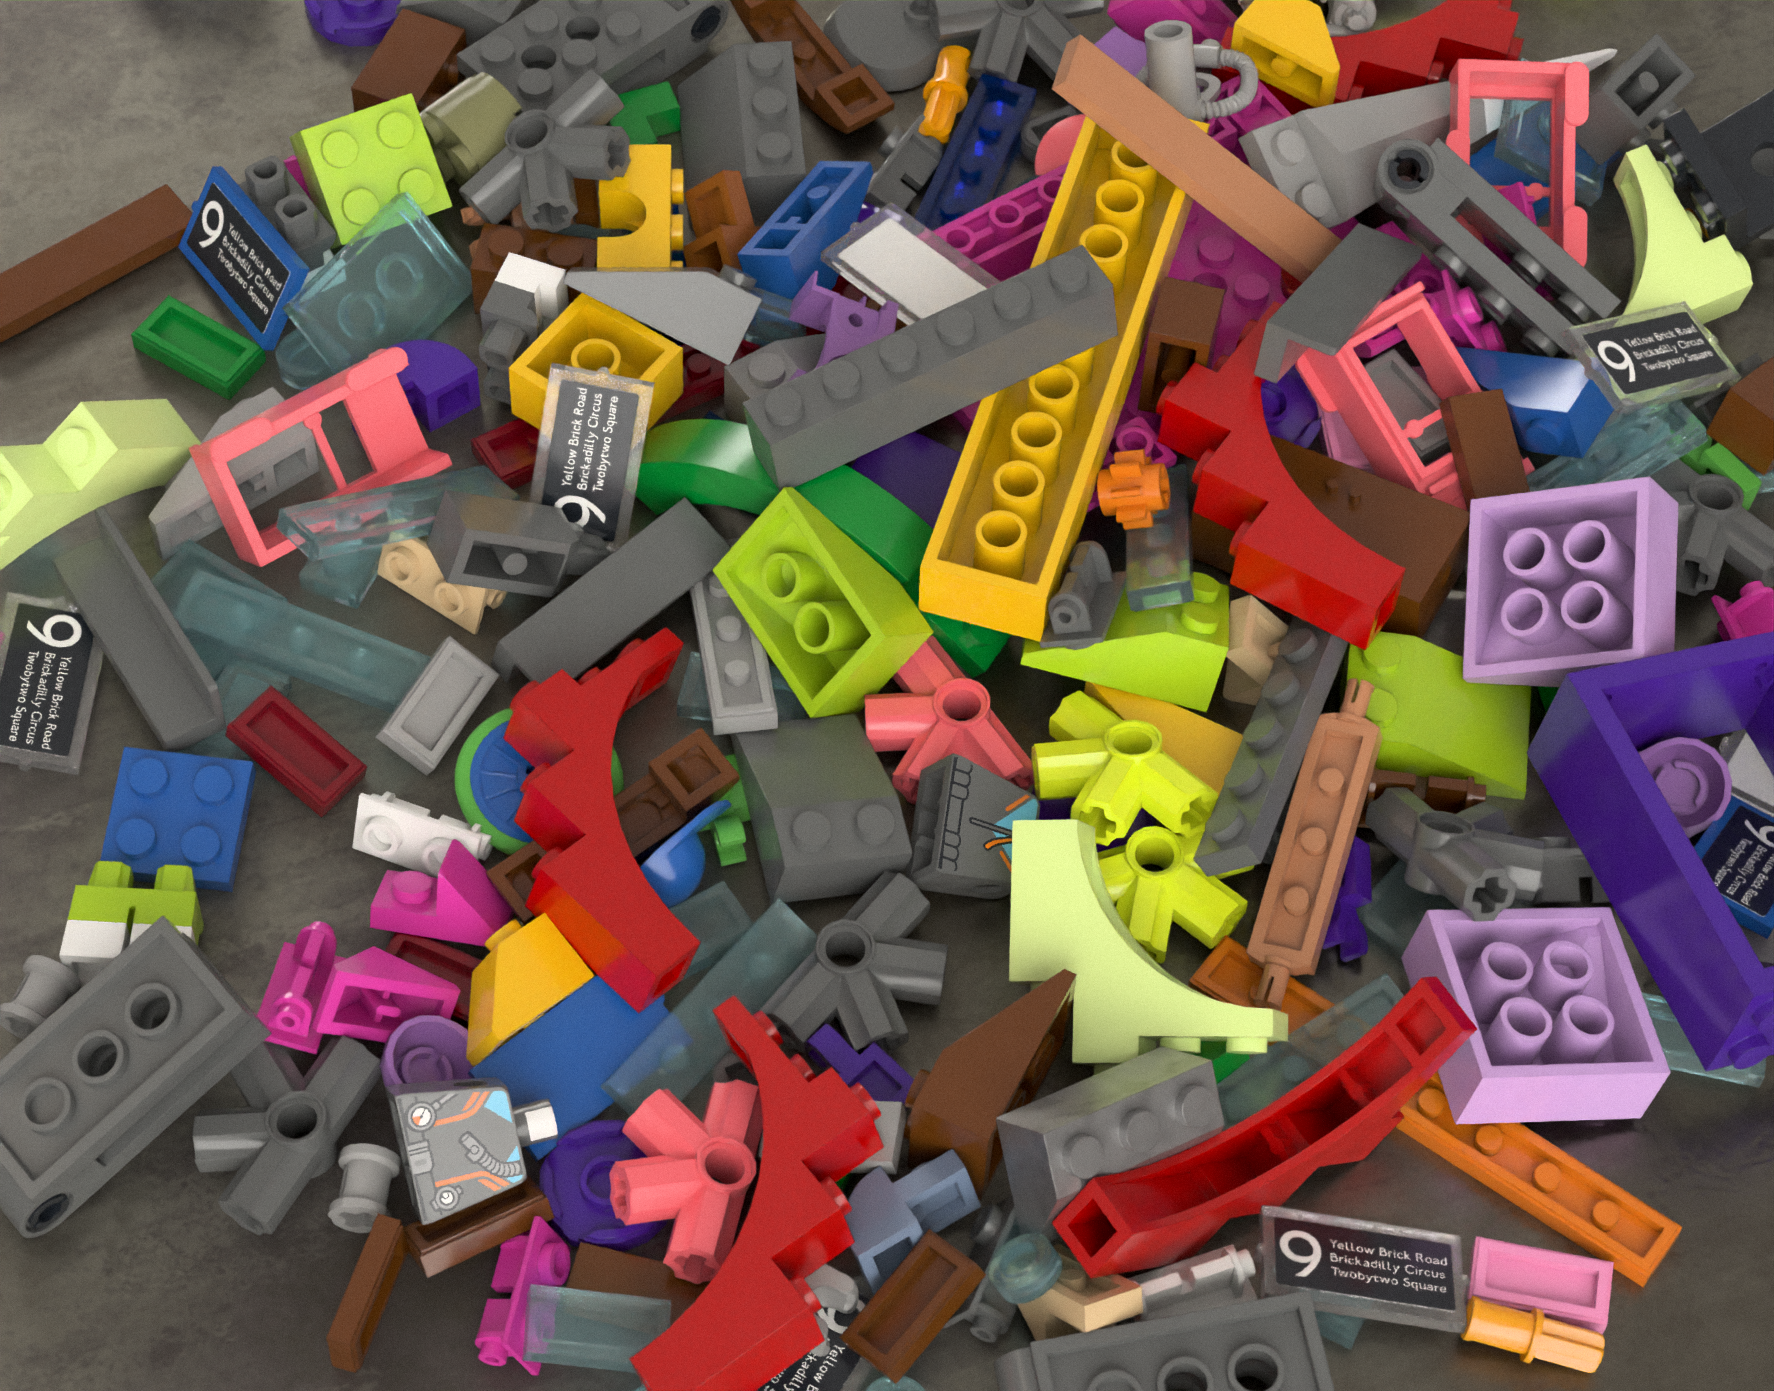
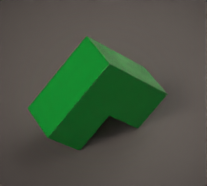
(648, 113)

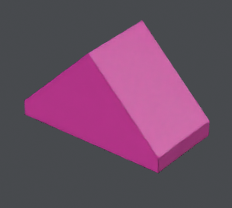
(378, 992)

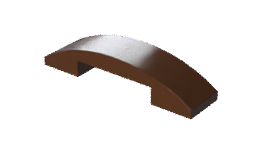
(824, 79)
(649, 811)

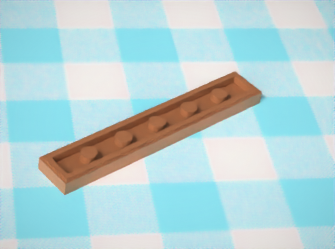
(1191, 159)

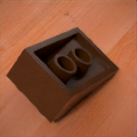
(985, 1077)

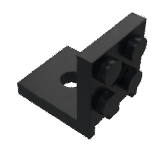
(1719, 172)

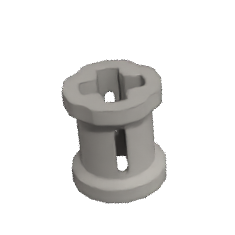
(38, 995)
(363, 1186)

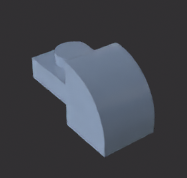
(894, 1216)

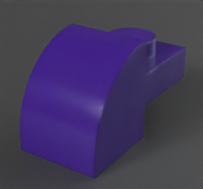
(438, 382)

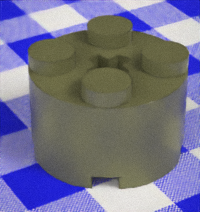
(469, 125)

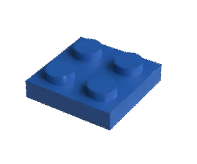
(179, 813)

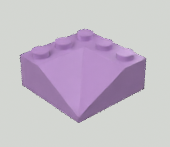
(1569, 581)
(1552, 1012)

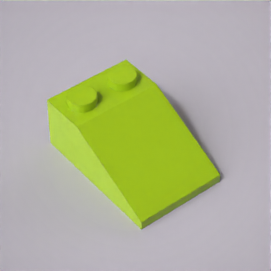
(820, 606)
(1153, 652)
(1437, 719)

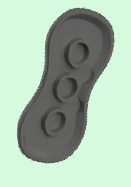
(892, 39)

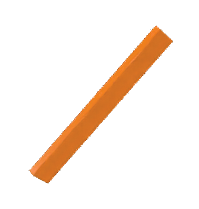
(1499, 1155)

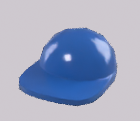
(681, 861)

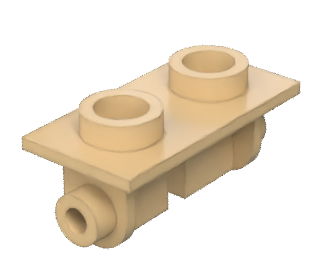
(414, 570)

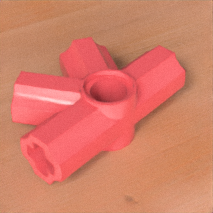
(926, 724)
(679, 1170)

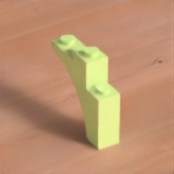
(1669, 248)
(85, 463)
(1120, 994)

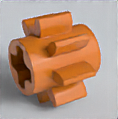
(1133, 489)

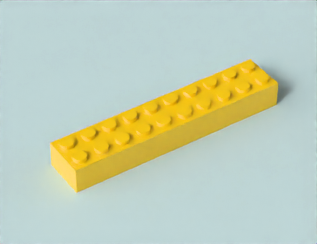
(1045, 439)

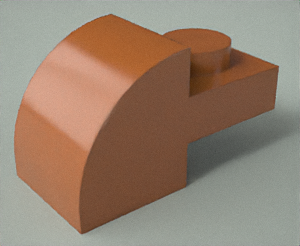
(719, 221)

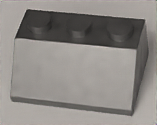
(1105, 1128)

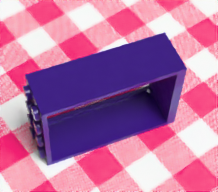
(1637, 845)

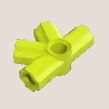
(1116, 772)
(1179, 893)

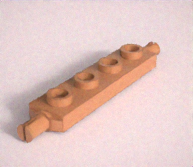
(1314, 845)

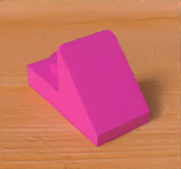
(453, 907)

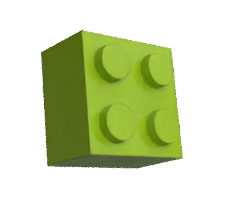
(365, 161)

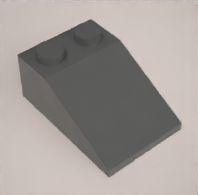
(820, 808)

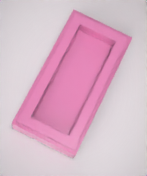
(1528, 1277)

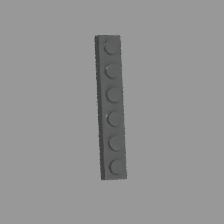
(1271, 750)

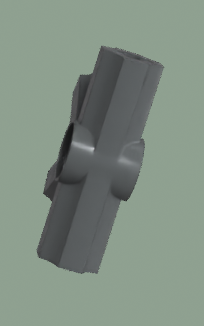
(1010, 33)
(547, 154)
(1714, 530)
(1458, 855)
(865, 992)
(281, 1106)

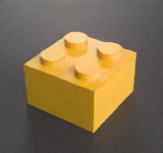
(590, 338)

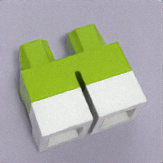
(113, 914)

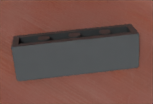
(1335, 299)
(613, 598)
(141, 638)

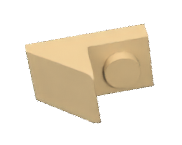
(1252, 649)
(1081, 1302)

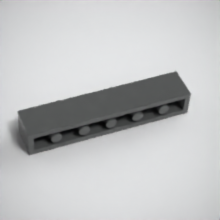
(931, 368)

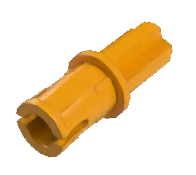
(946, 92)
(1533, 1335)

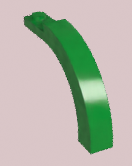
(717, 466)

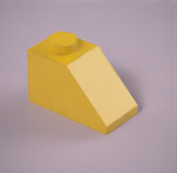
(1290, 48)
(519, 983)

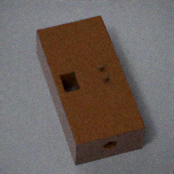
(1381, 515)

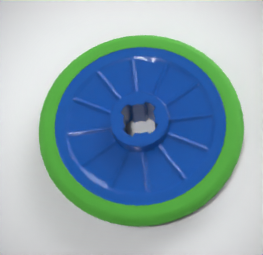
(490, 782)

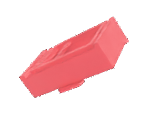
(1568, 92)
(1345, 386)
(382, 424)

